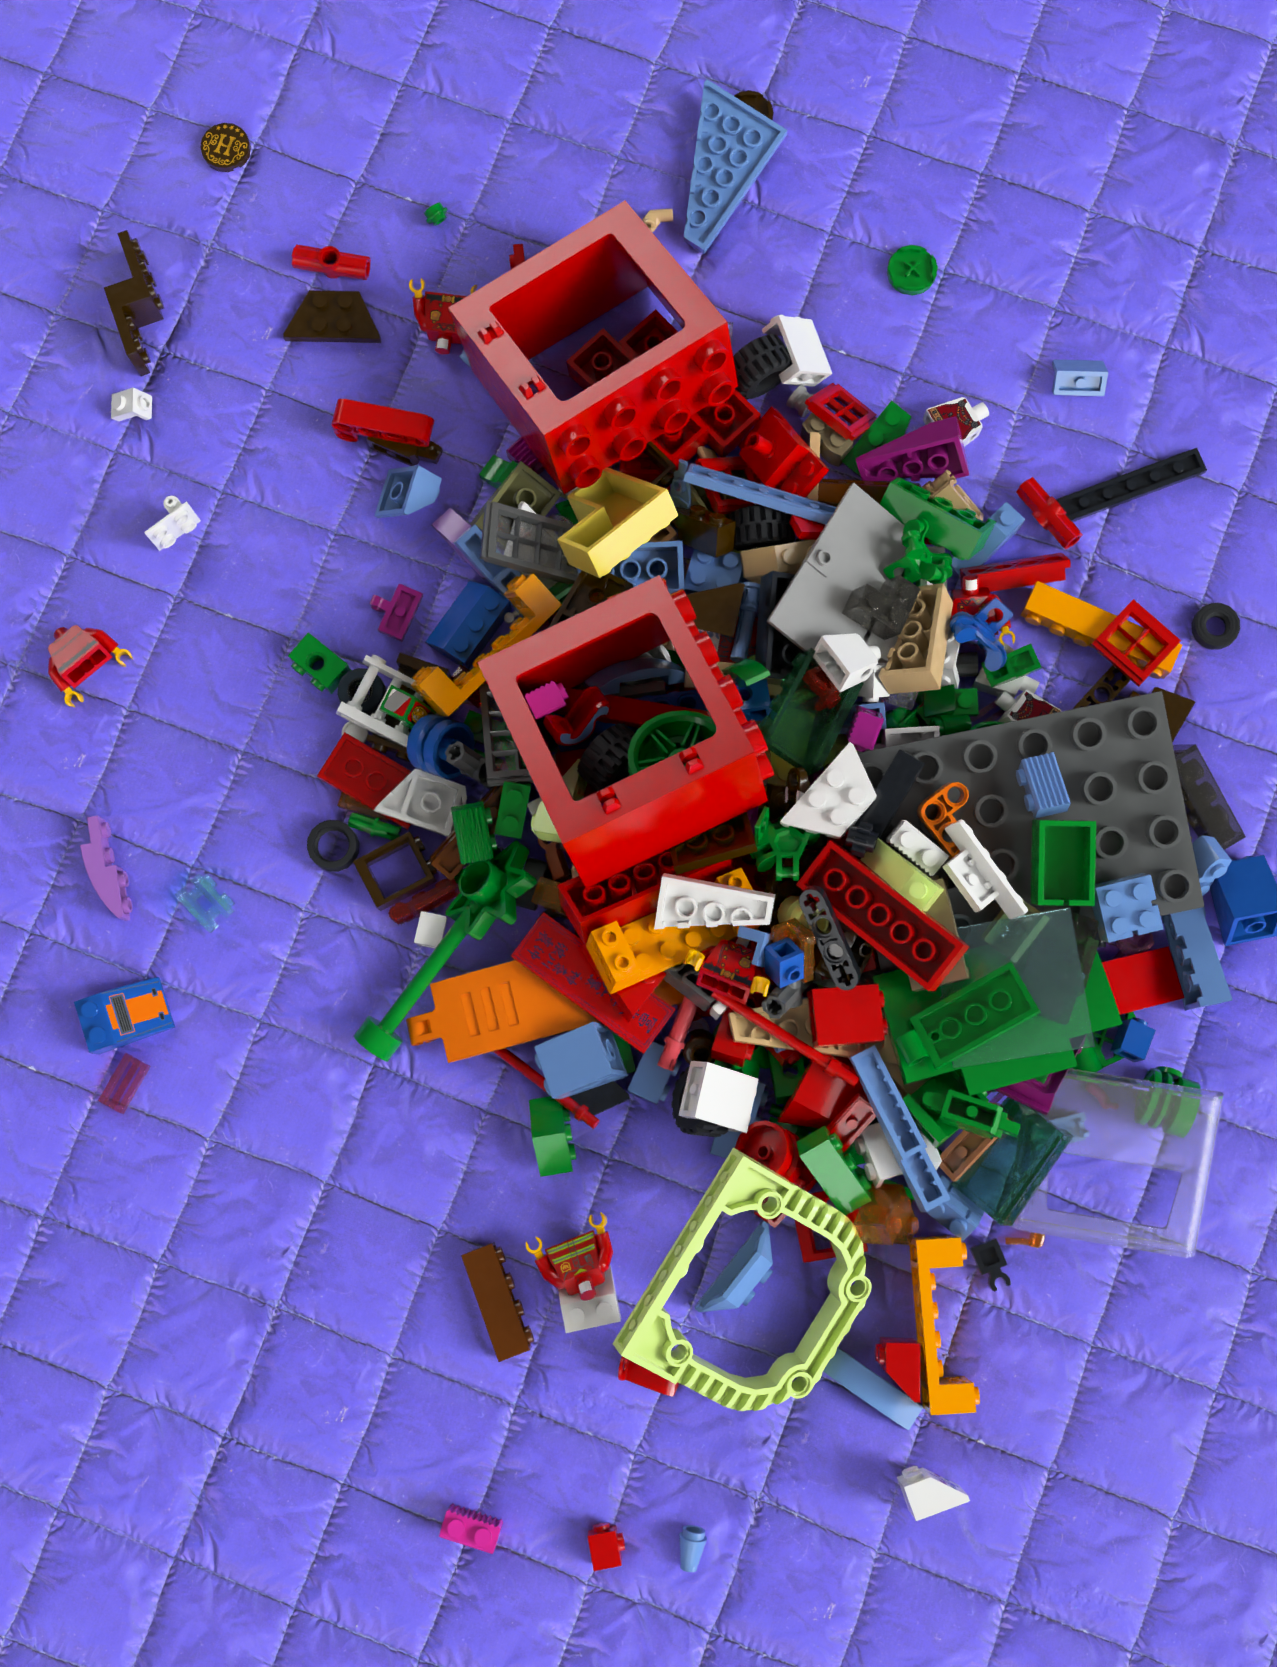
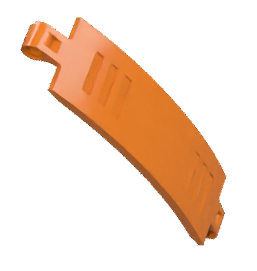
(500, 1010)

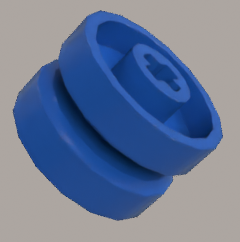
(430, 741)

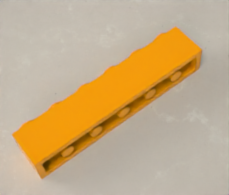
(1085, 622)

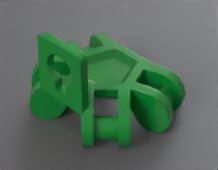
(922, 563)
(784, 844)

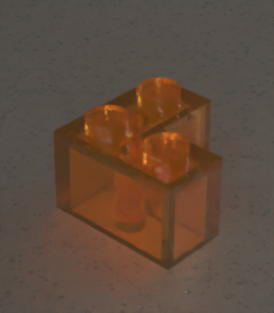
(887, 1217)

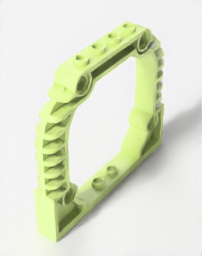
(735, 1189)

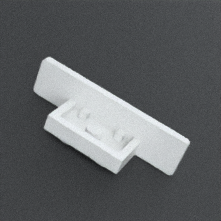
(978, 875)

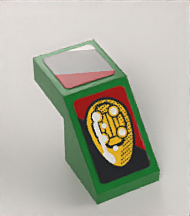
(404, 707)

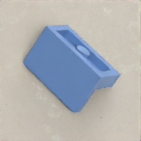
(1079, 377)
(762, 939)

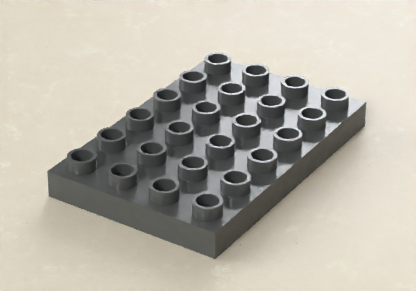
(1115, 772)

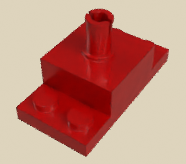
(781, 456)

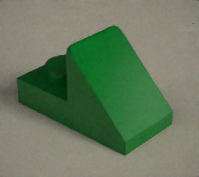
(950, 702)

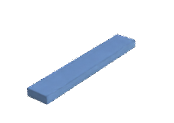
(758, 493)

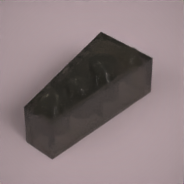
(1203, 800)

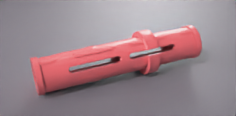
(677, 1035)

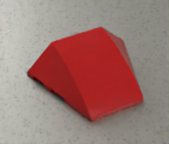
(819, 1096)

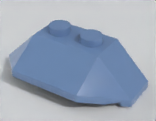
(741, 1275)

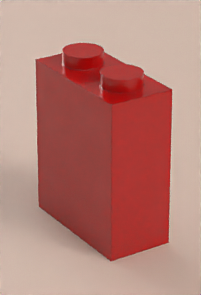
(846, 1016)

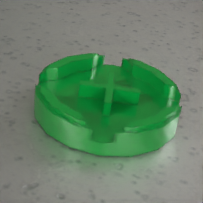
(912, 270)

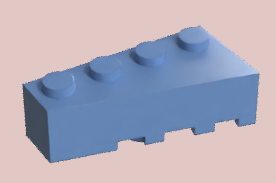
(1195, 959)

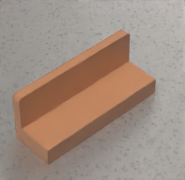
(964, 1153)

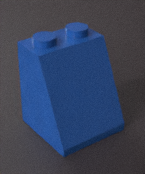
(1246, 901)

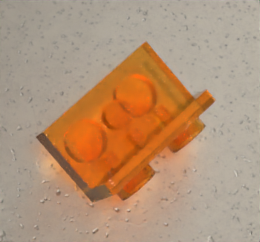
(802, 938)

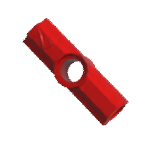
(316, 260)
(1049, 513)

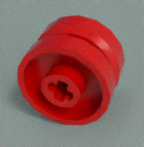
(772, 1148)

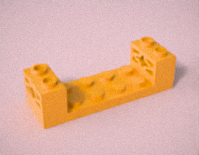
(536, 606)
(640, 951)
(940, 1394)

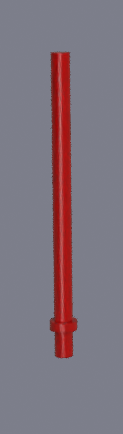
(580, 1112)

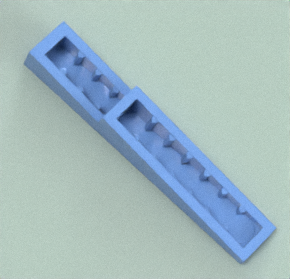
(470, 545)
(899, 1130)

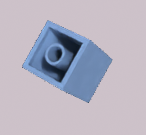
(579, 1060)

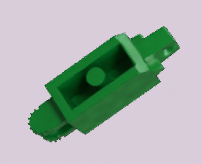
(970, 1114)

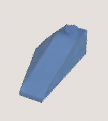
(653, 560)

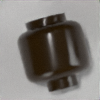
(698, 1046)

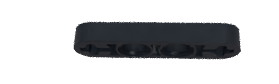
(834, 936)

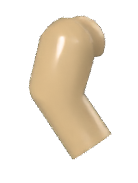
(655, 217)

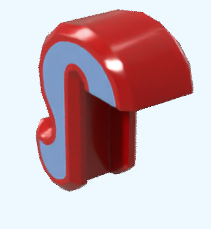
(580, 719)

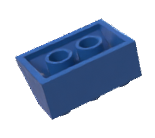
(469, 623)

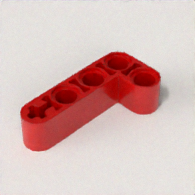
(381, 422)

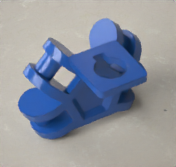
(970, 627)

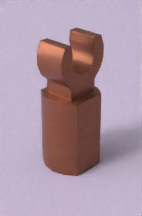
(555, 859)

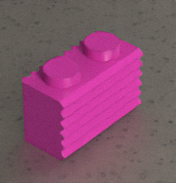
(547, 699)
(471, 1528)

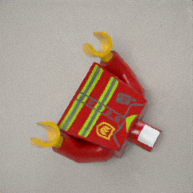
(577, 1262)

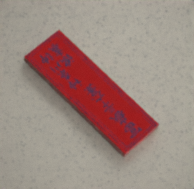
(557, 959)

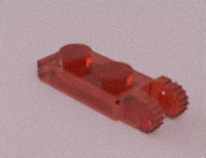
(424, 901)

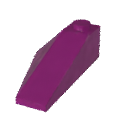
(918, 454)

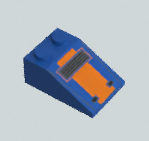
(124, 1015)

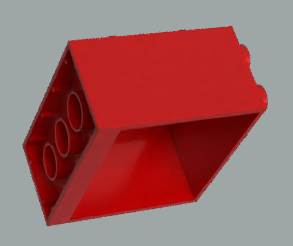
(562, 293)
(660, 802)

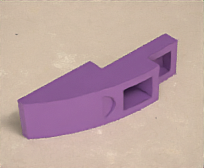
(106, 878)

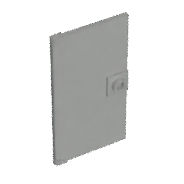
(847, 555)

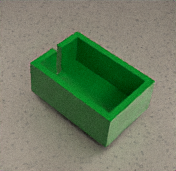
(1063, 862)

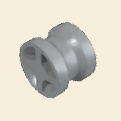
(798, 399)

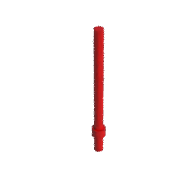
(830, 1065)

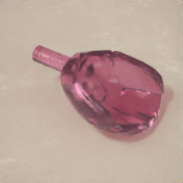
(1134, 945)

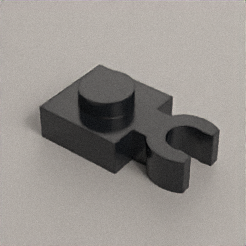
(989, 1260)

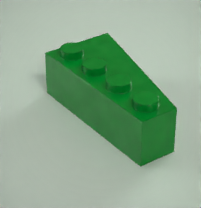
(948, 527)

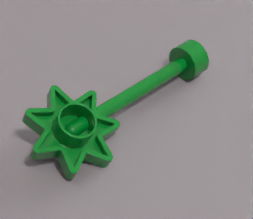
(486, 894)

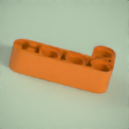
(944, 816)

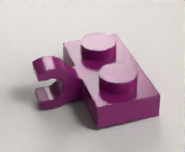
(398, 612)

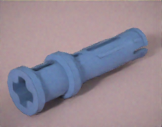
(747, 614)

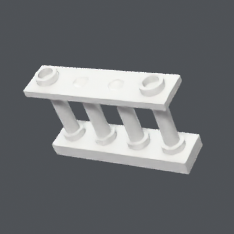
(376, 722)

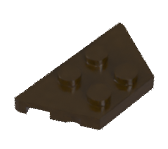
(332, 318)

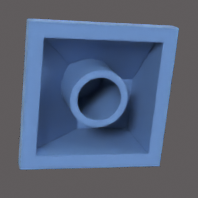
(407, 491)

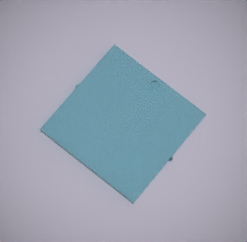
(1049, 964)

